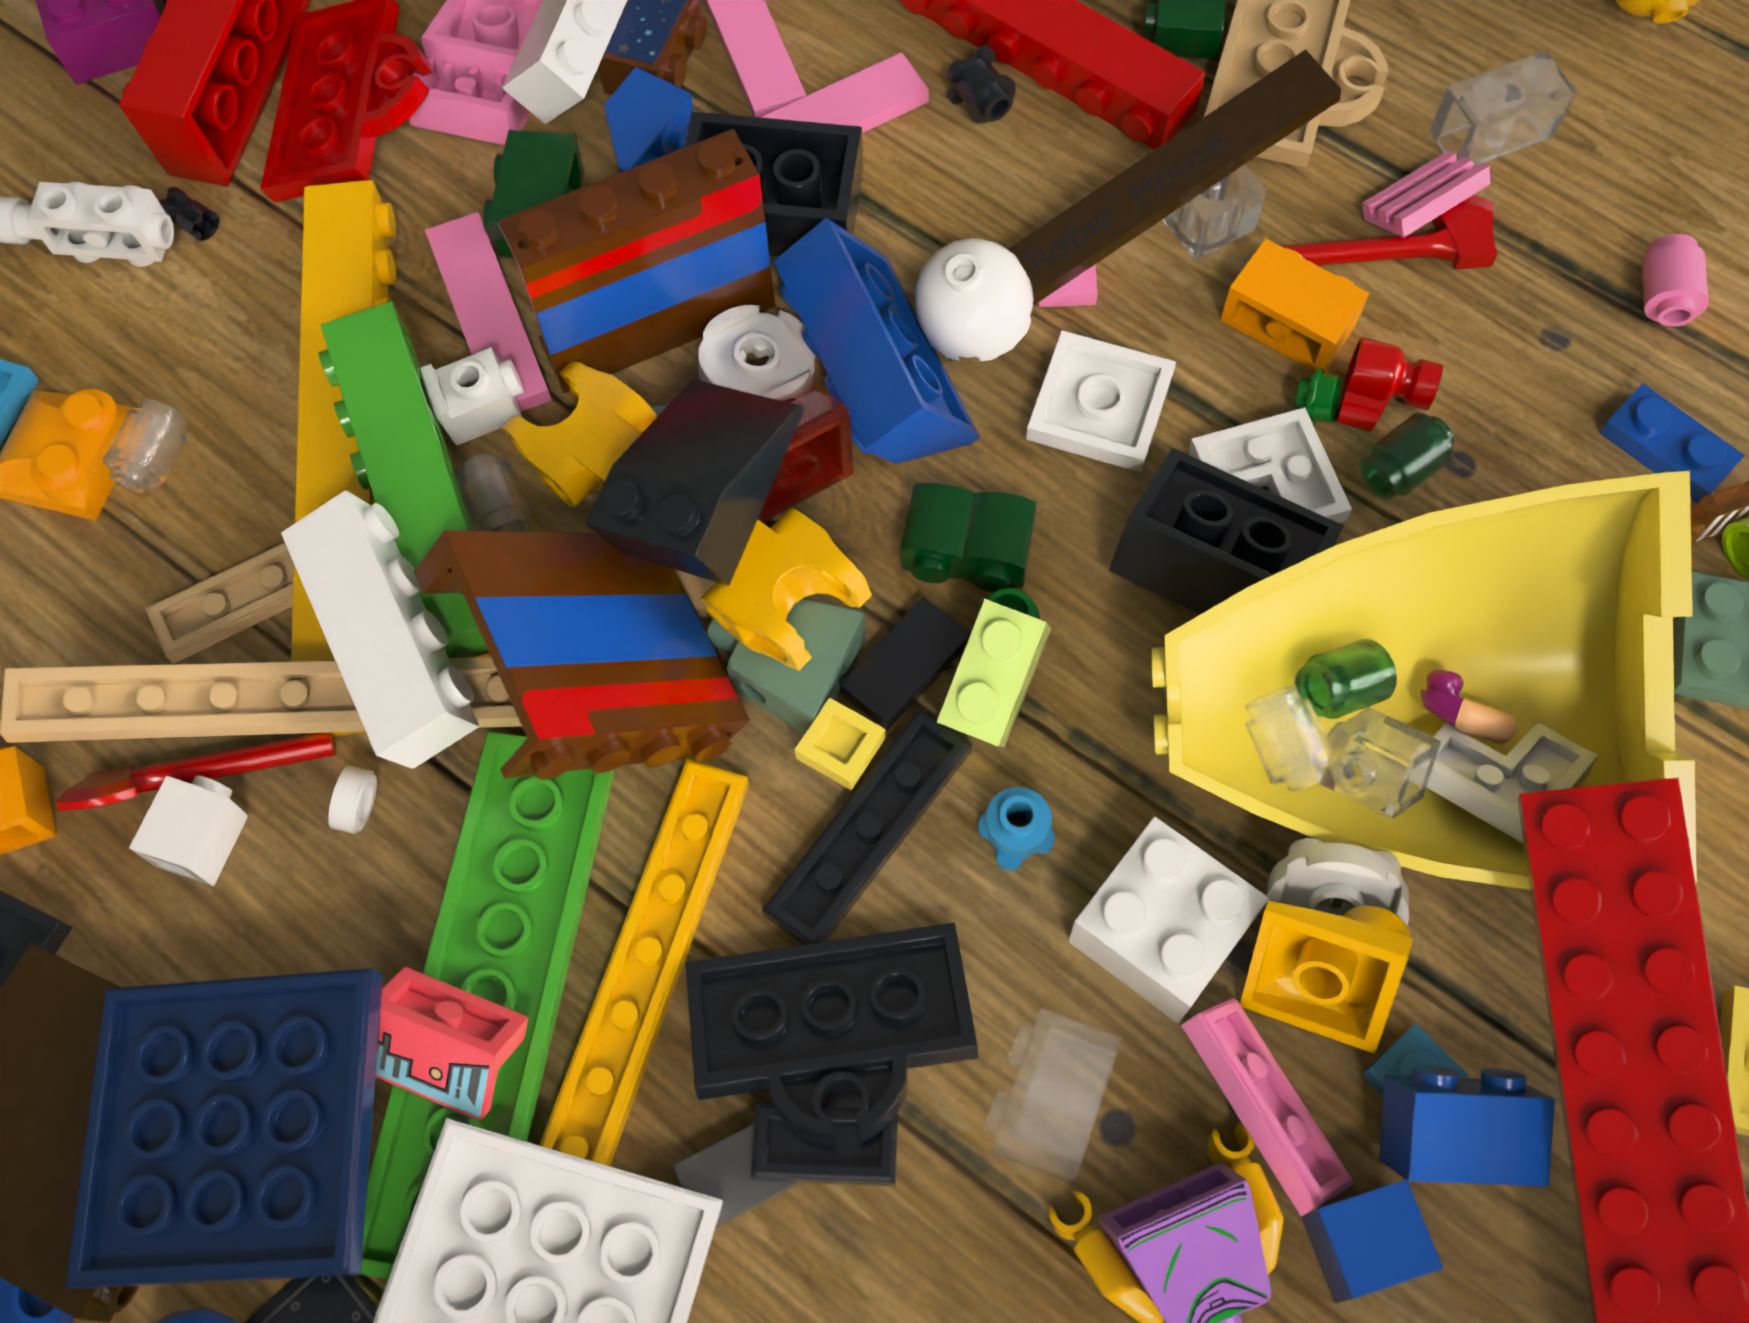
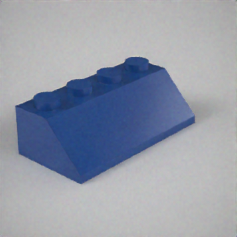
(872, 347)

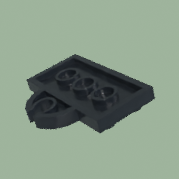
(830, 1023)

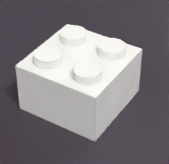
(1166, 919)

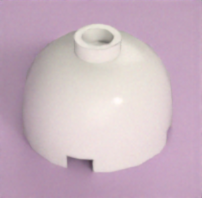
(973, 300)

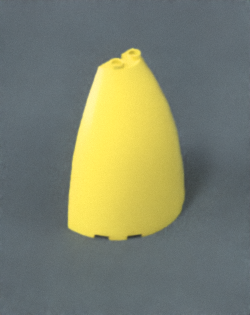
(1533, 598)

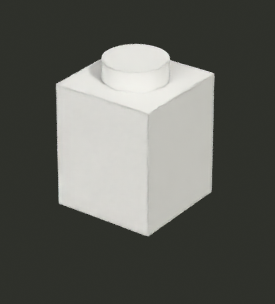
(190, 829)

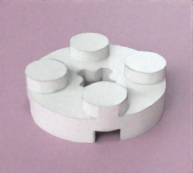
(746, 330)
(1342, 871)

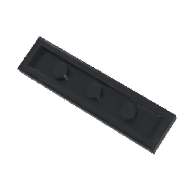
(867, 830)

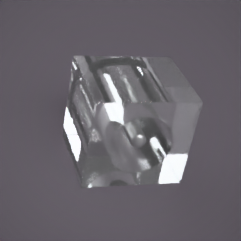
(1219, 213)

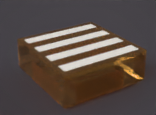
(1718, 511)

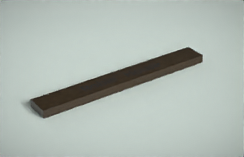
(1175, 173)

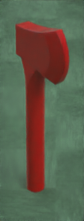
(1461, 237)
(124, 783)

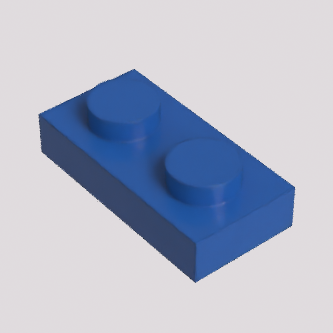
(1671, 441)

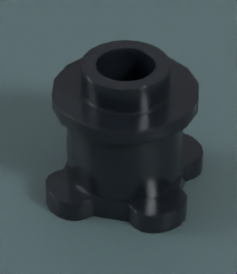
(980, 86)

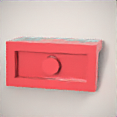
(444, 1041)

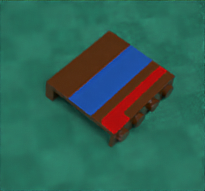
(645, 256)
(589, 650)

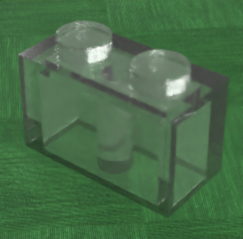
(1503, 109)
(1054, 1095)

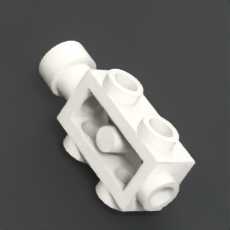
(103, 217)

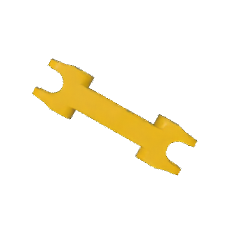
(778, 563)

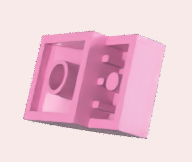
(470, 57)

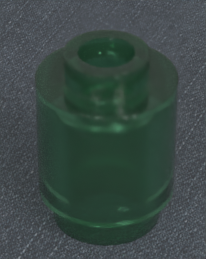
(1407, 456)
(1347, 678)

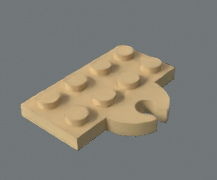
(1273, 32)

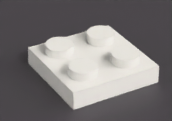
(1100, 401)

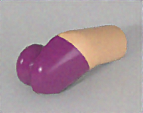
(1465, 715)

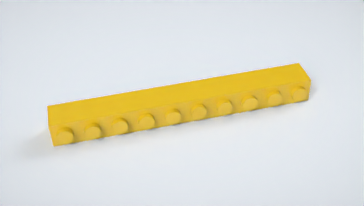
(342, 274)

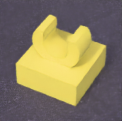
(840, 743)

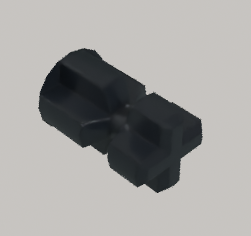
(190, 214)

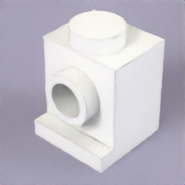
(473, 394)

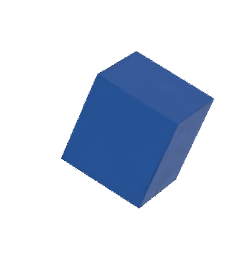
(1371, 1241)

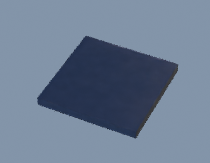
(229, 1131)

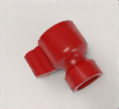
(1377, 375)

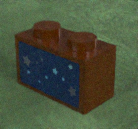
(654, 38)

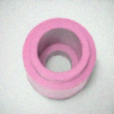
(1674, 280)

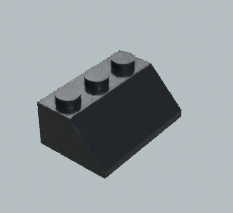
(1213, 534)

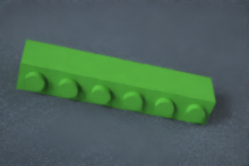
(400, 448)

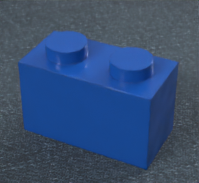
(1466, 1128)

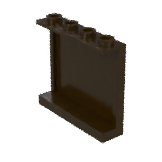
(46, 1085)

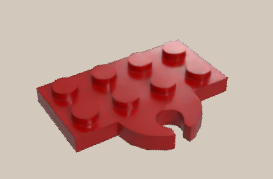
(341, 95)

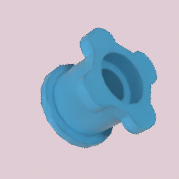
(1012, 842)

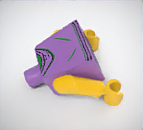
(1189, 1248)

